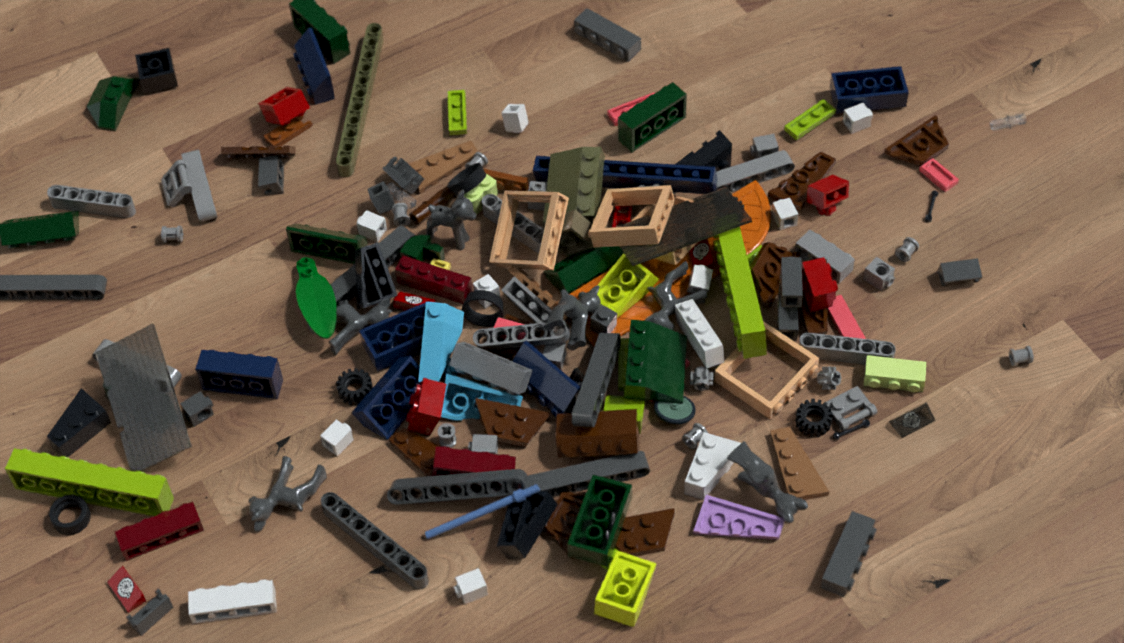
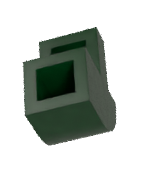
(420, 247)

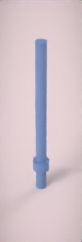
(517, 496)

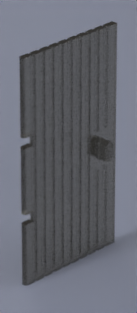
(690, 224)
(143, 399)

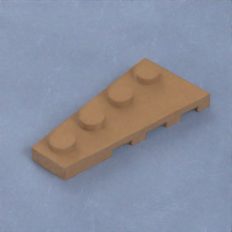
(534, 287)

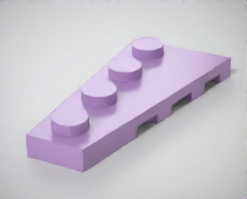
(734, 520)

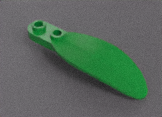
(316, 299)

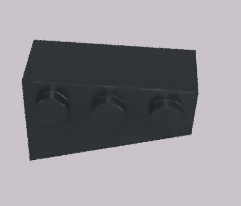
(713, 154)
(372, 277)
(78, 424)
(524, 524)

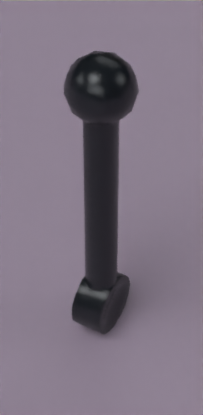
(928, 218)
(865, 423)

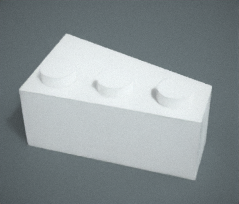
(708, 465)

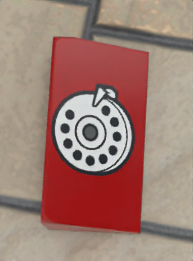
(701, 254)
(407, 301)
(126, 589)

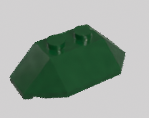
(111, 100)

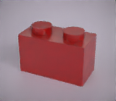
(827, 191)

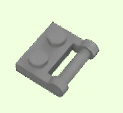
(171, 184)
(848, 403)

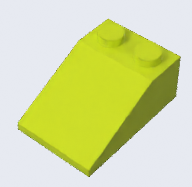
(625, 285)
(624, 588)

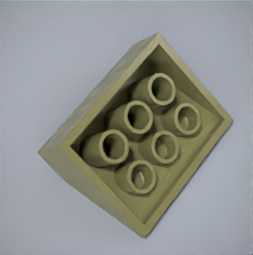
(579, 177)

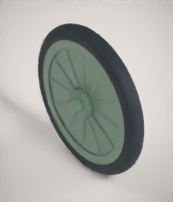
(675, 412)

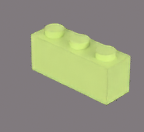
(895, 373)

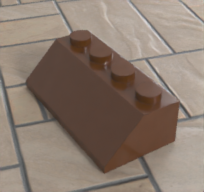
(613, 434)

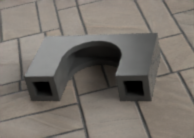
(789, 296)

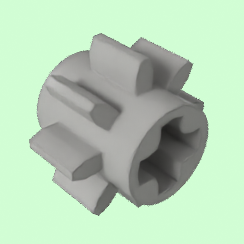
(701, 378)
(829, 378)

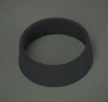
(467, 179)
(482, 319)

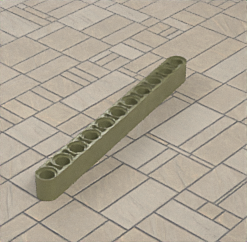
(359, 100)

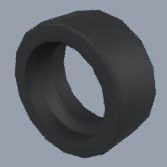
(66, 502)

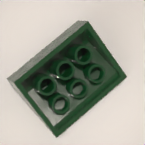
(655, 363)

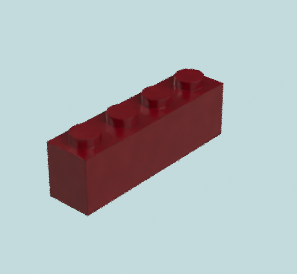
(433, 279)
(457, 461)
(159, 531)

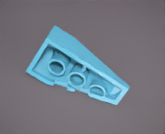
(440, 334)
(461, 397)

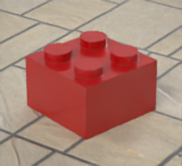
(284, 106)
(818, 284)
(426, 406)

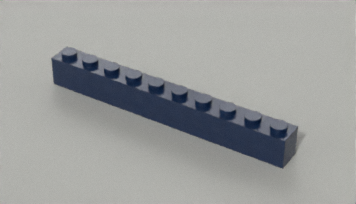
(633, 174)

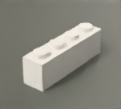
(699, 333)
(232, 601)

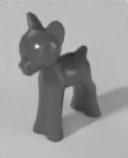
(452, 217)
(667, 300)
(578, 311)
(355, 322)
(764, 480)
(261, 509)

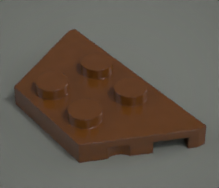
(920, 144)
(766, 271)
(510, 422)
(564, 518)
(645, 533)

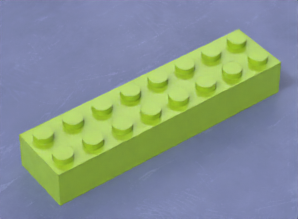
(742, 296)
(93, 482)

